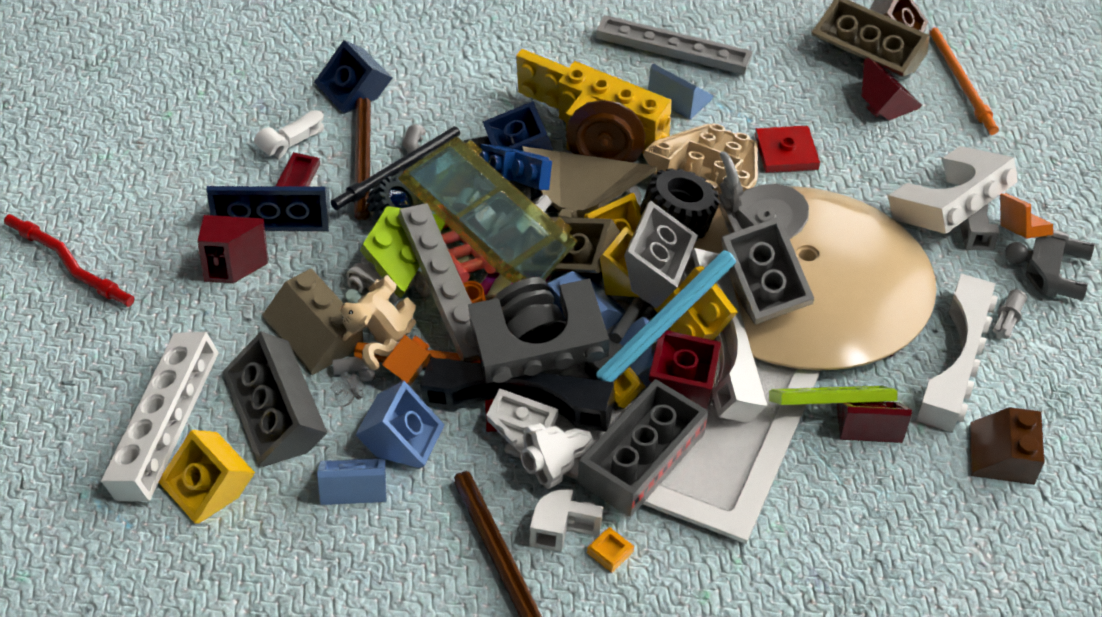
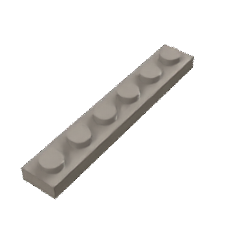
(674, 44)
(441, 277)

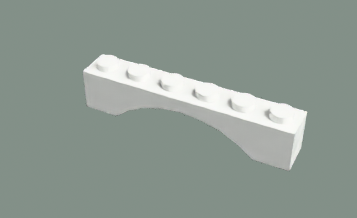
(738, 386)
(945, 393)

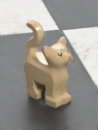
(381, 318)

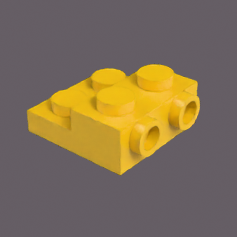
(707, 315)

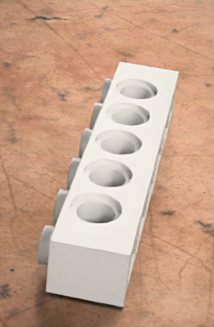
(160, 417)

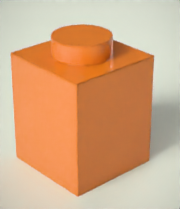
(408, 359)

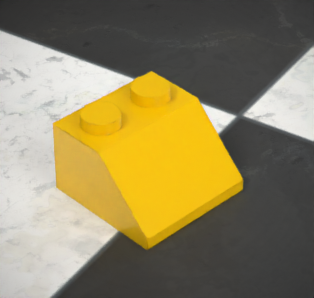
(205, 475)

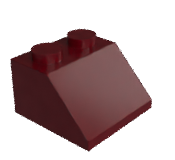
(686, 365)

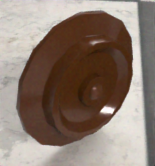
(606, 131)

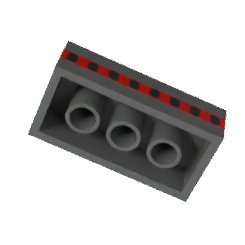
(642, 447)

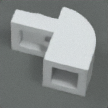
(557, 514)

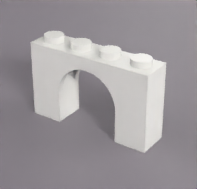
(980, 180)

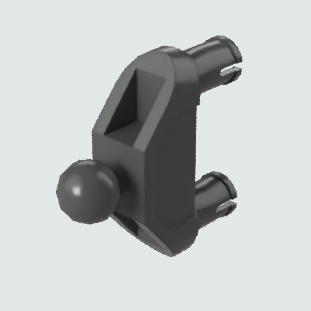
(1046, 260)

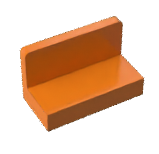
(1017, 217)

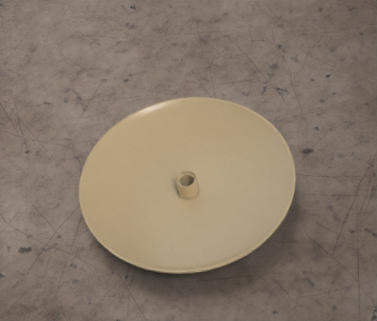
(866, 281)

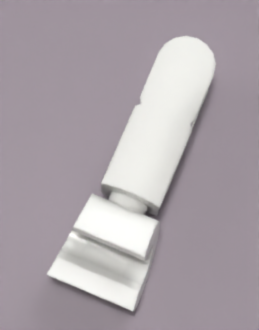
(295, 132)

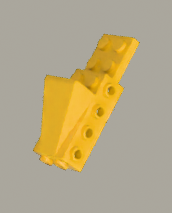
(576, 85)

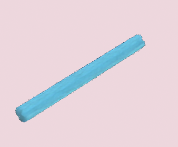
(666, 317)

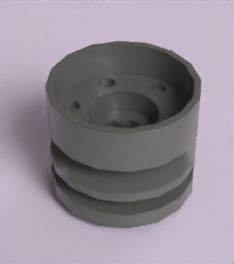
(531, 311)

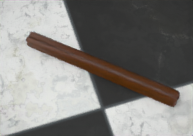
(362, 153)
(496, 546)

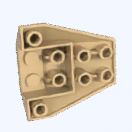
(700, 151)

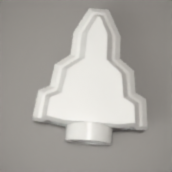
(552, 452)

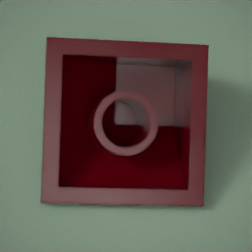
(885, 93)

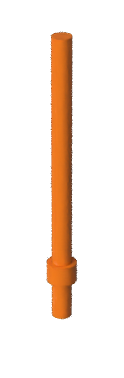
(982, 111)

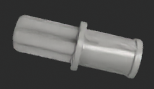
(1009, 314)

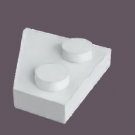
(513, 413)

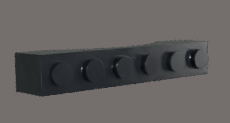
(580, 400)

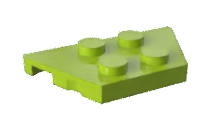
(391, 250)

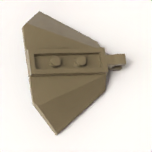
(588, 182)

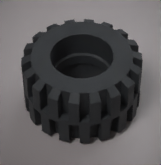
(684, 198)

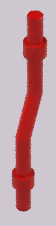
(104, 287)

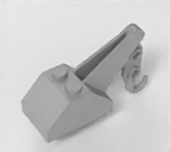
(766, 265)

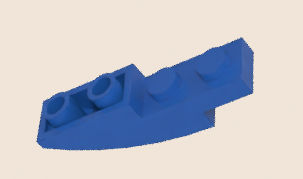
(519, 165)

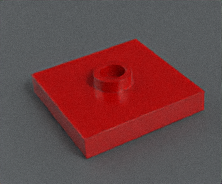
(787, 149)

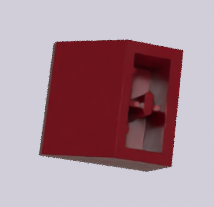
(231, 247)

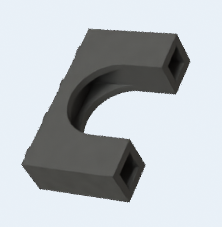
(507, 357)

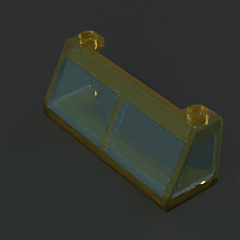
(489, 211)

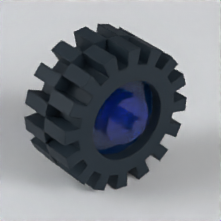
(390, 193)

